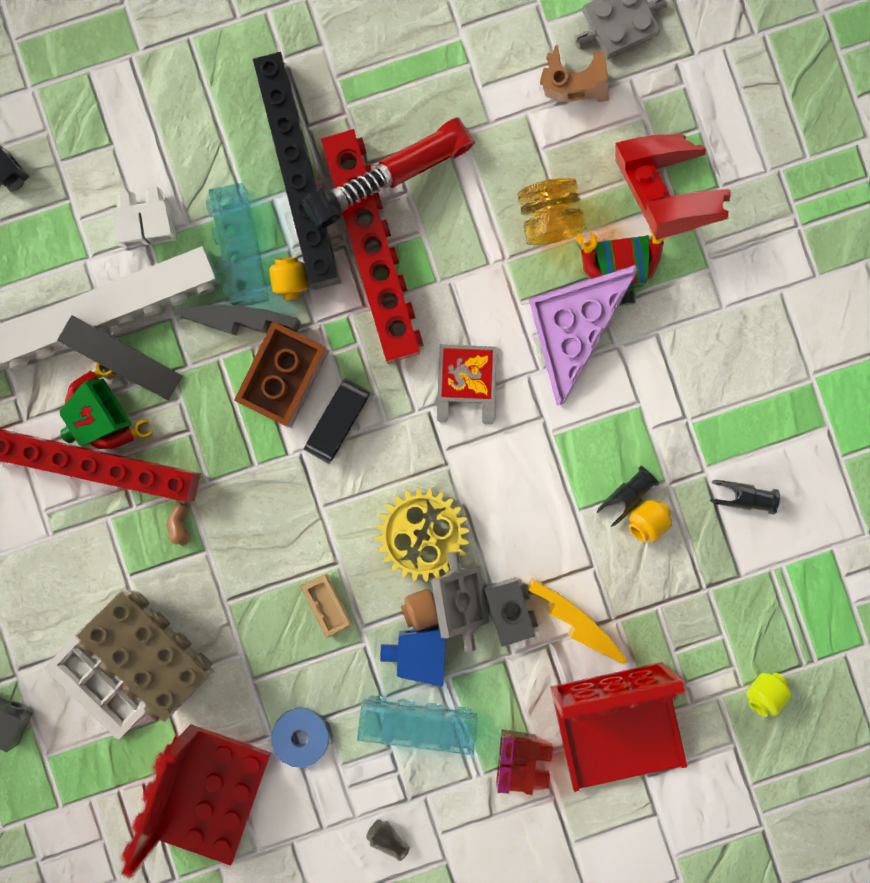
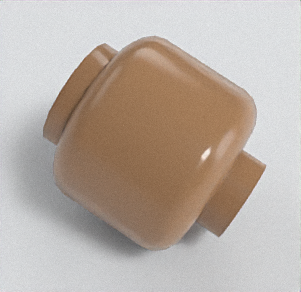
(420, 610)

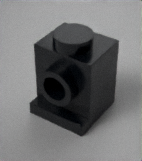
(11, 172)

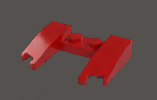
(665, 213)

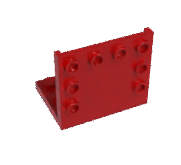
(620, 724)
(197, 798)

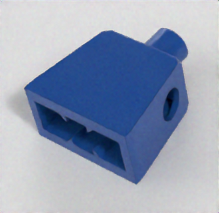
(418, 655)

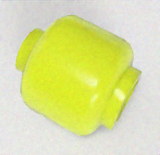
(769, 694)

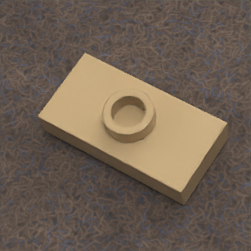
(326, 605)

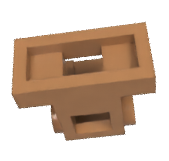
(568, 86)

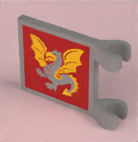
(467, 376)

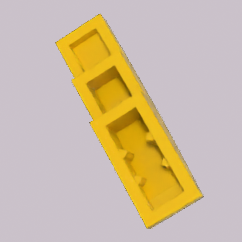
(582, 627)

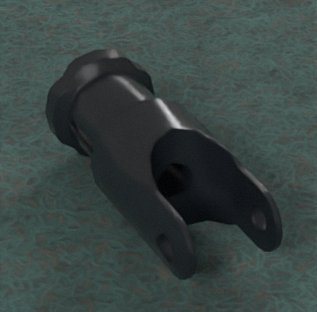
(631, 492)
(749, 497)

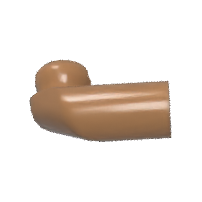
(175, 526)

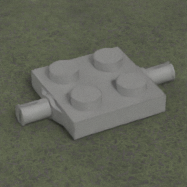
(620, 24)
(460, 601)

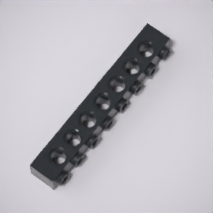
(295, 167)

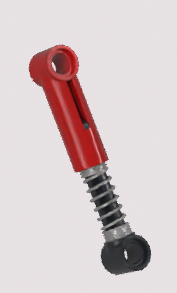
(447, 142)

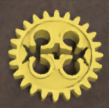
(397, 523)

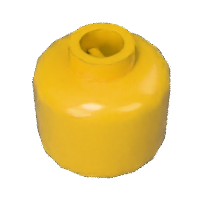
(288, 277)
(650, 521)

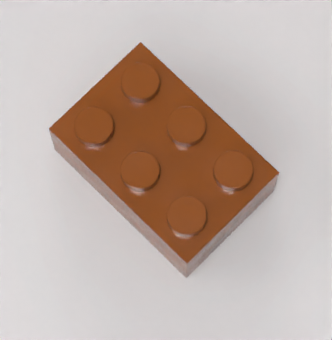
(281, 374)

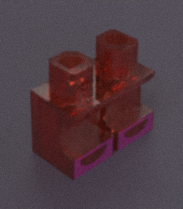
(518, 763)

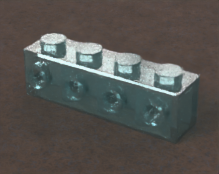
(238, 245)

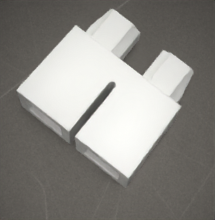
(145, 222)

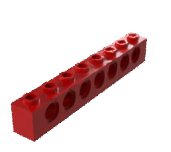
(337, 150)
(98, 466)

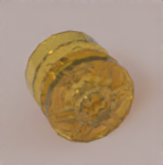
(550, 205)

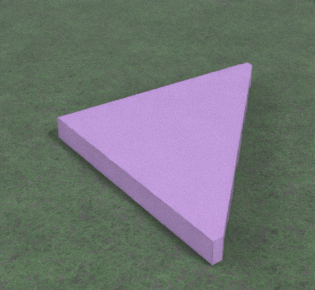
(573, 323)

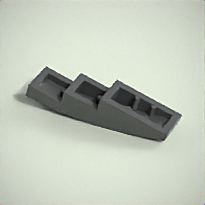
(231, 317)
(119, 357)

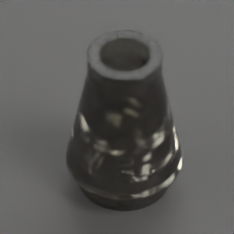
(386, 839)

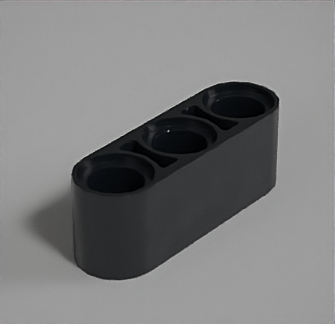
(337, 420)

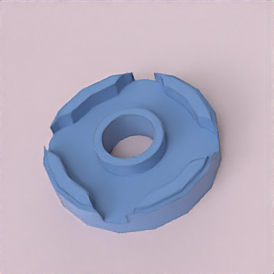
(300, 754)

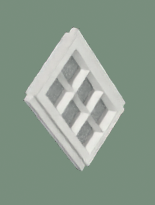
(95, 689)

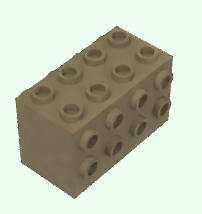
(145, 654)

